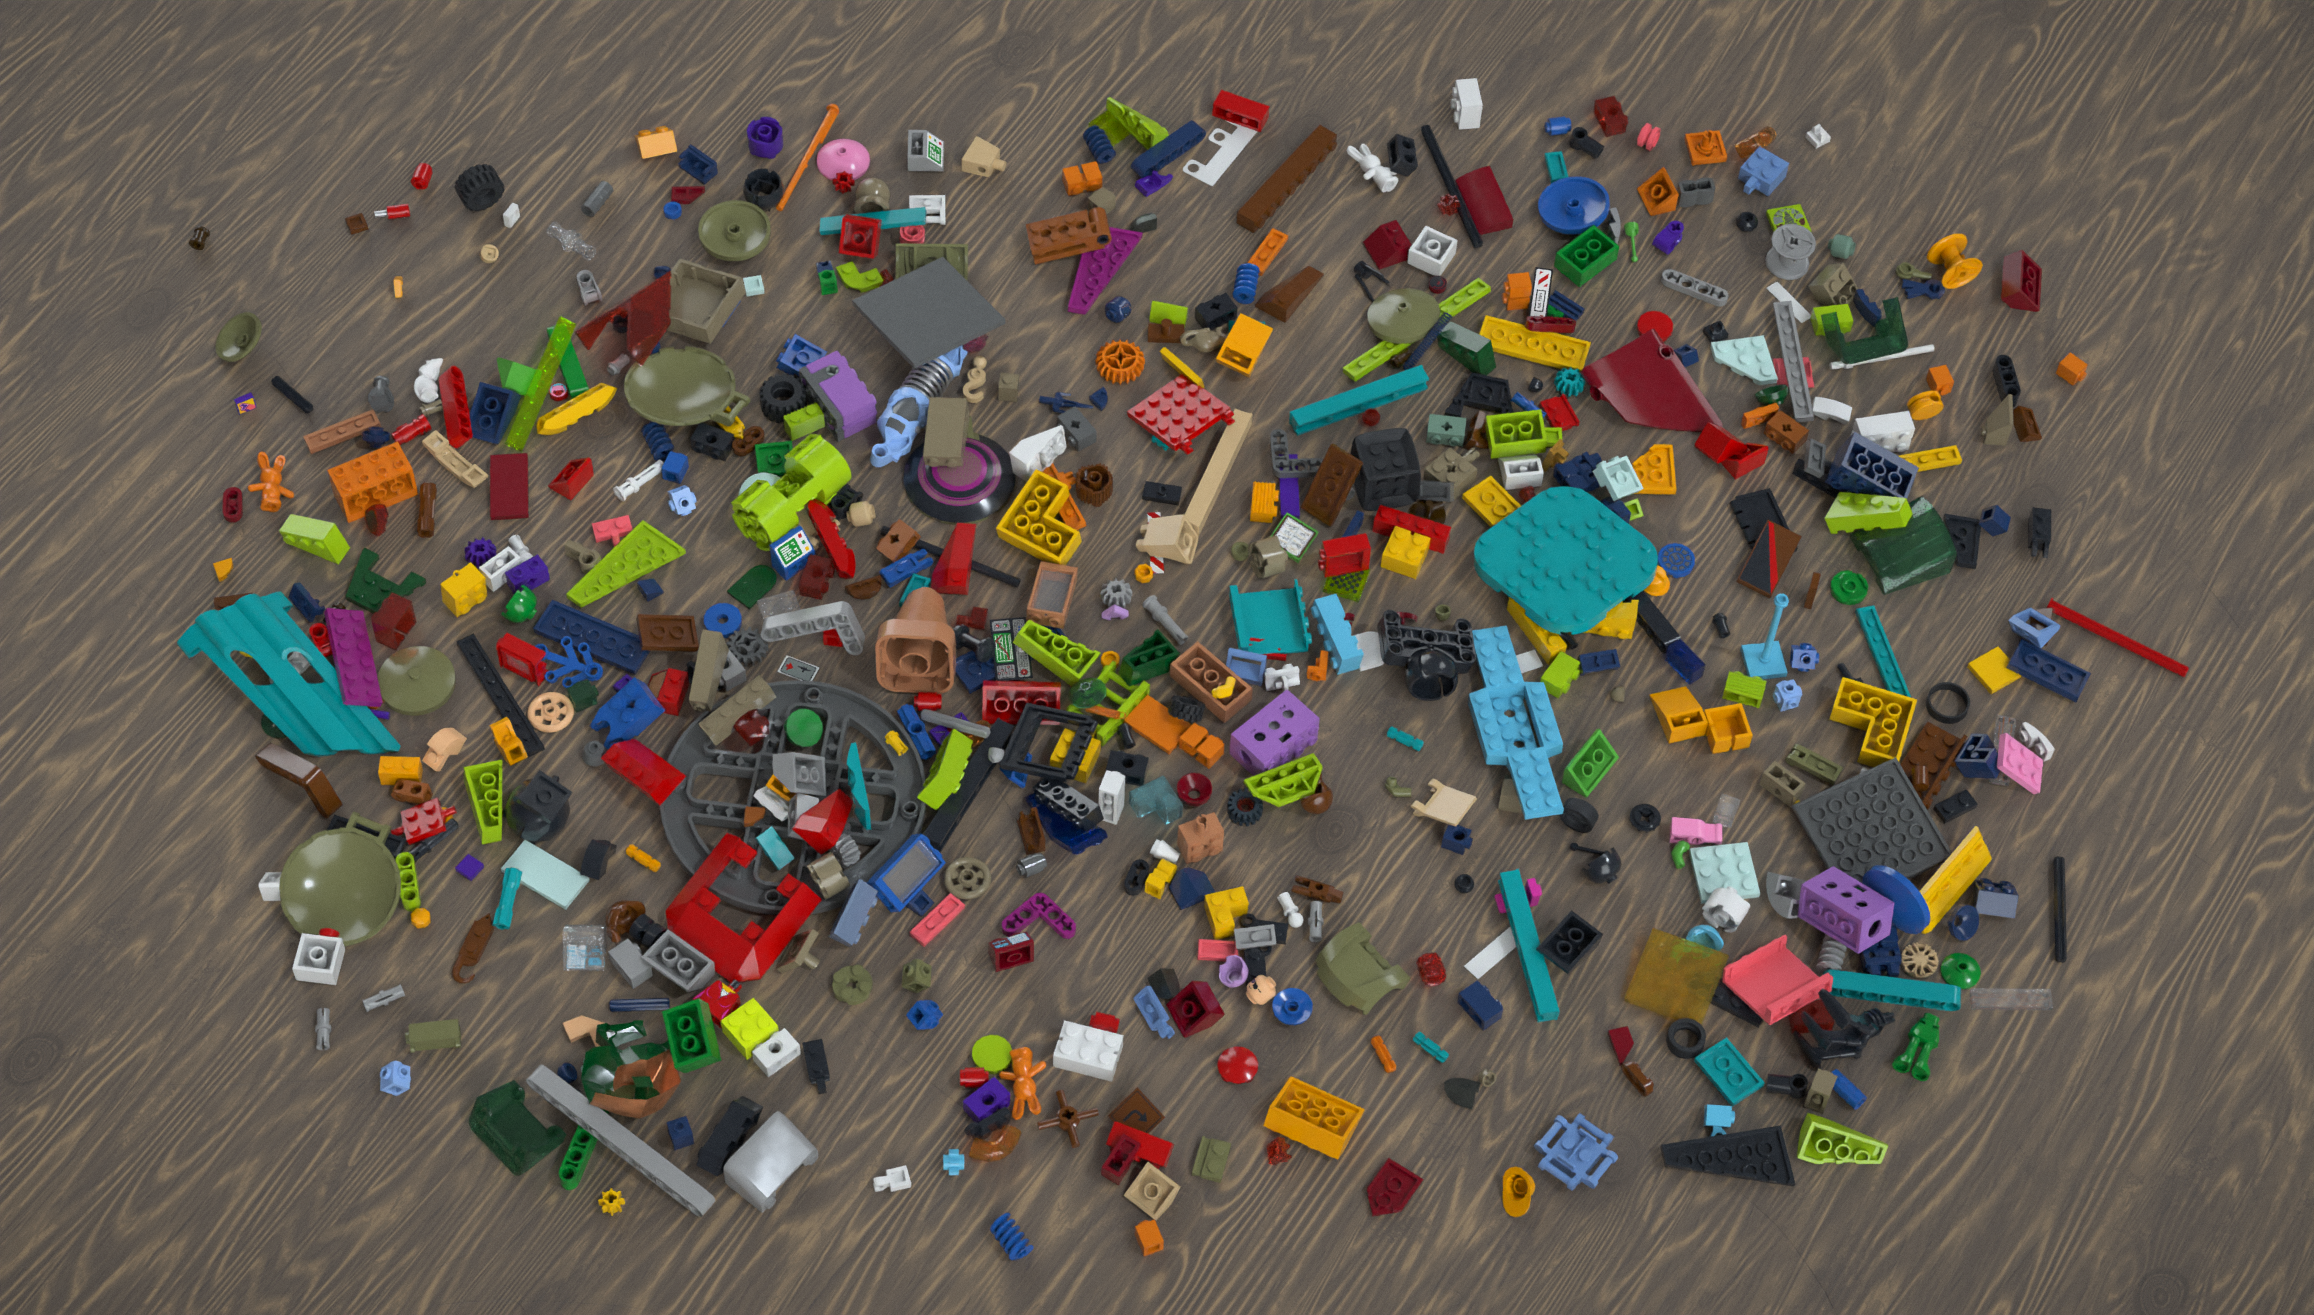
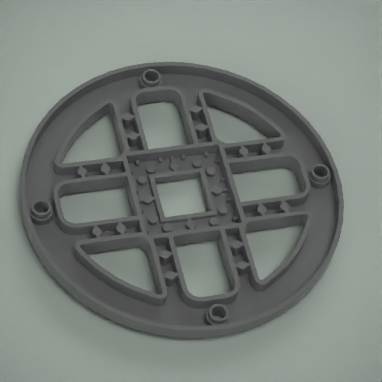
(842, 708)

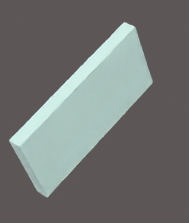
(547, 874)

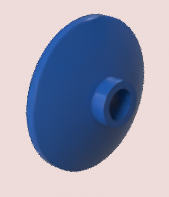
(1294, 999)

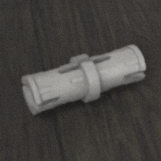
(1315, 932)
(397, 992)
(323, 1028)

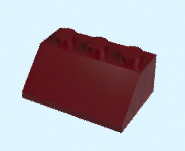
(2021, 282)

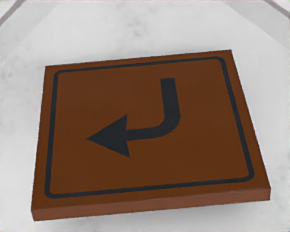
(1137, 1112)

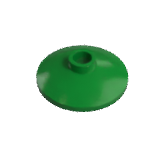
(1955, 976)

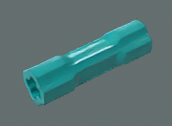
(504, 911)

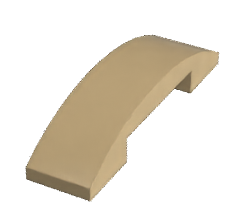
(453, 461)

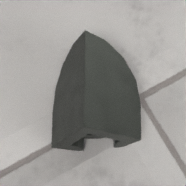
(1144, 223)
(1164, 983)
(1462, 1091)

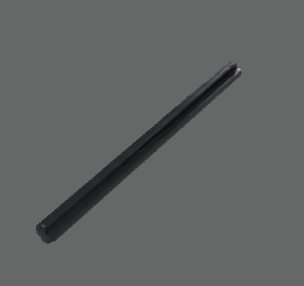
(1451, 185)

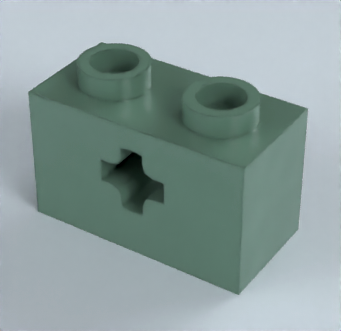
(1446, 430)

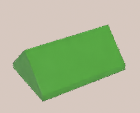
(1590, 764)

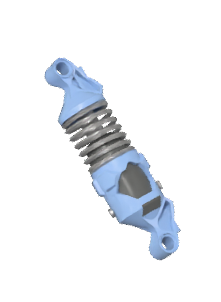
(909, 405)

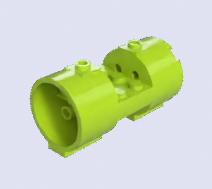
(812, 472)

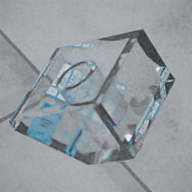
(584, 947)

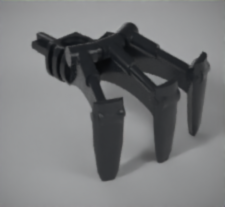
(1846, 1042)

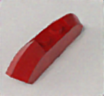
(836, 548)

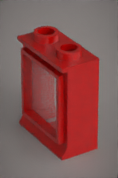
(521, 658)

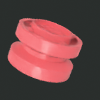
(1648, 136)
(912, 234)

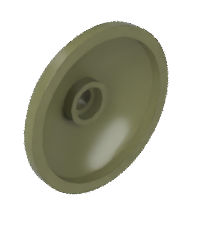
(238, 337)

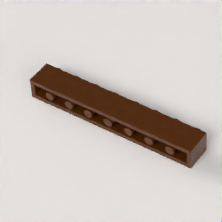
(1286, 179)

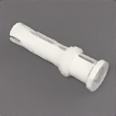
(633, 484)

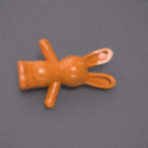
(270, 483)
(1024, 1086)

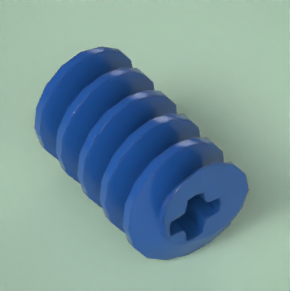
(1246, 283)
(1009, 1238)

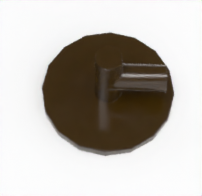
(1429, 510)

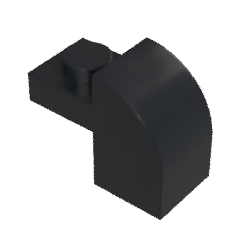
(596, 858)

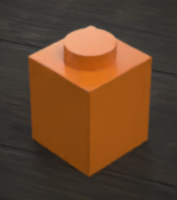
(2072, 369)
(1940, 379)
(1149, 1237)

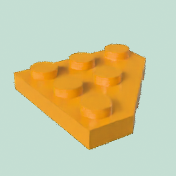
(1656, 470)

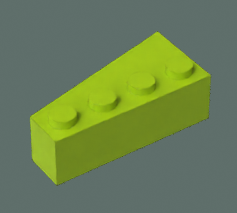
(1867, 511)
(946, 769)
(484, 792)

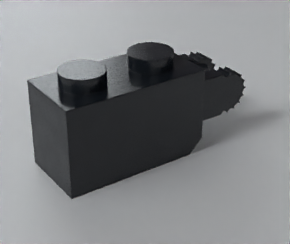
(2039, 531)

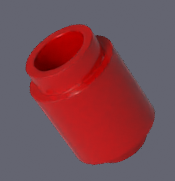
(422, 176)
(928, 700)
(1104, 1022)
(973, 1077)

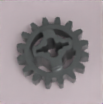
(748, 646)

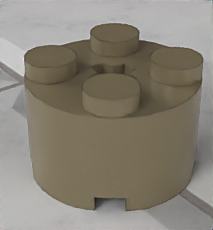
(1267, 557)
(828, 875)

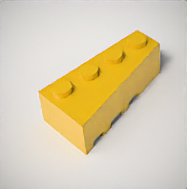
(1618, 621)

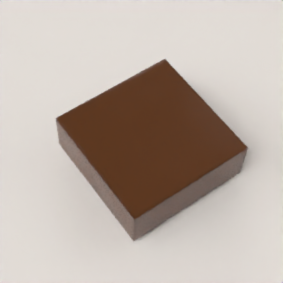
(356, 223)

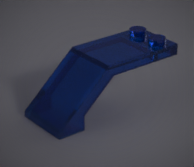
(1064, 832)

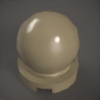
(872, 196)

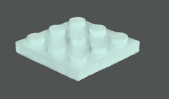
(1724, 867)

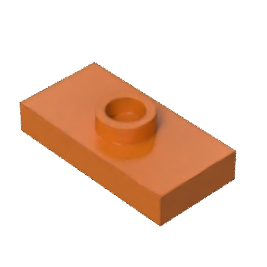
(1759, 415)

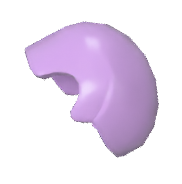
(1233, 971)

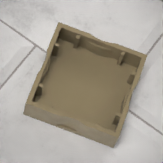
(702, 300)

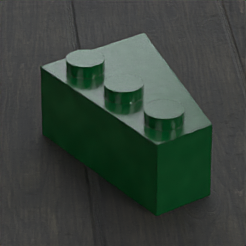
(1467, 348)
(1148, 659)

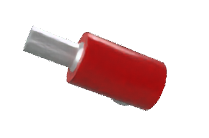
(394, 211)

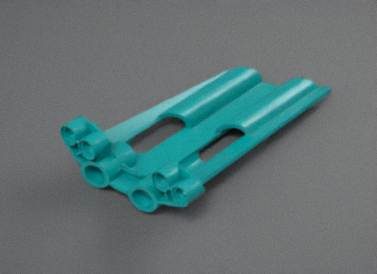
(303, 711)

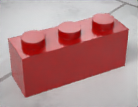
(1240, 110)
(1152, 1148)

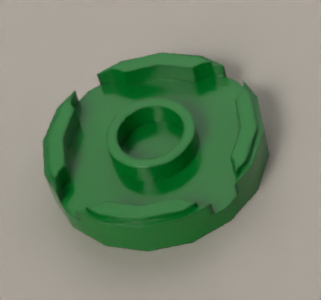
(1849, 587)
(803, 728)

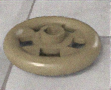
(967, 872)

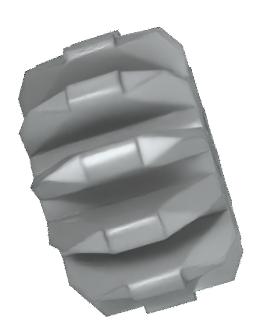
(1116, 593)
(846, 851)

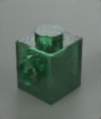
(582, 695)

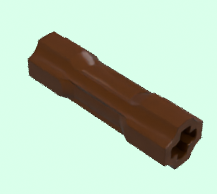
(427, 508)

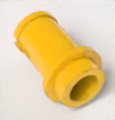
(897, 744)

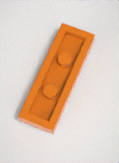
(1268, 250)

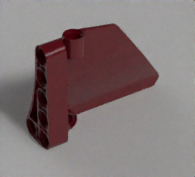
(1650, 386)

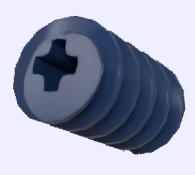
(1099, 144)
(657, 440)

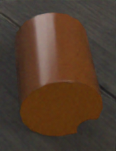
(1920, 778)

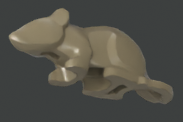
(1204, 339)

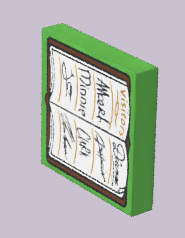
(1294, 536)

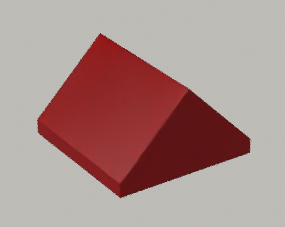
(1718, 443)
(1746, 460)
(572, 477)

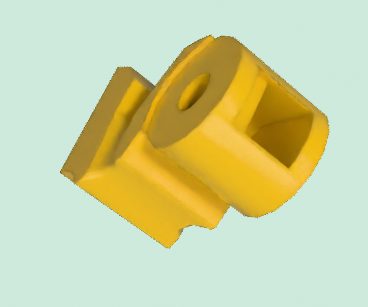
(1156, 881)

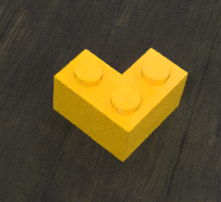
(1222, 908)

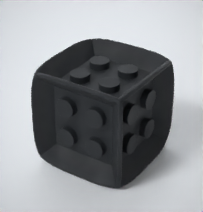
(1389, 469)

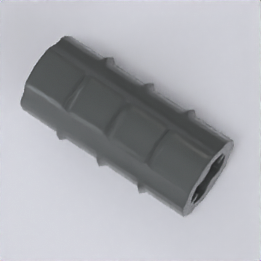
(597, 198)

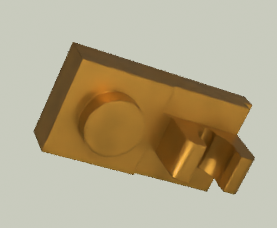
(1555, 456)

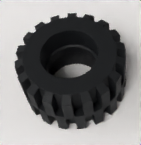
(479, 187)
(779, 387)

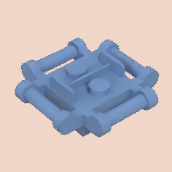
(1575, 1152)

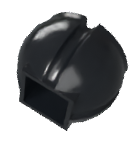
(763, 181)

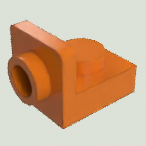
(1320, 670)

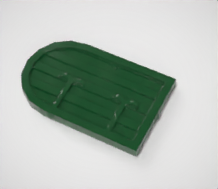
(753, 585)

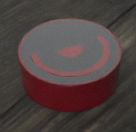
(1437, 284)

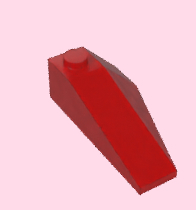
(955, 563)
(824, 822)

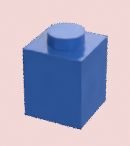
(675, 467)

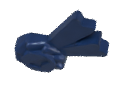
(1931, 289)

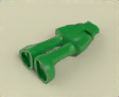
(1922, 1034)

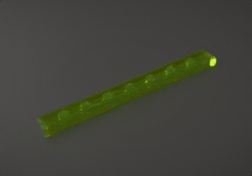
(540, 384)

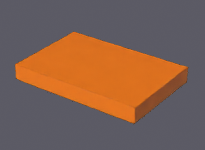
(1156, 725)

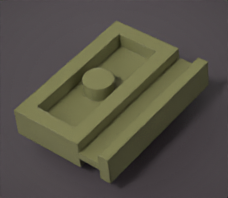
(1211, 1159)

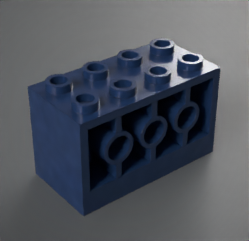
(1870, 469)

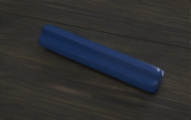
(639, 1004)

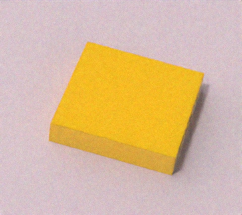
(1992, 670)

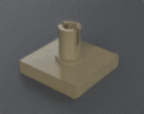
(799, 952)

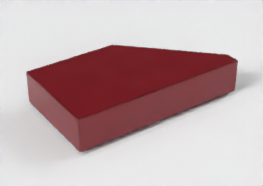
(686, 194)
(1621, 1043)

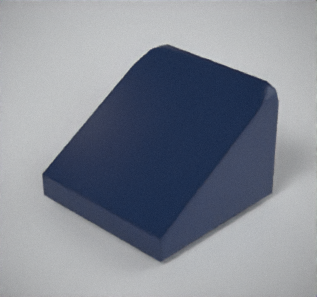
(1687, 355)
(649, 589)
(920, 903)

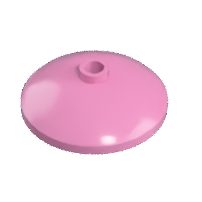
(843, 156)

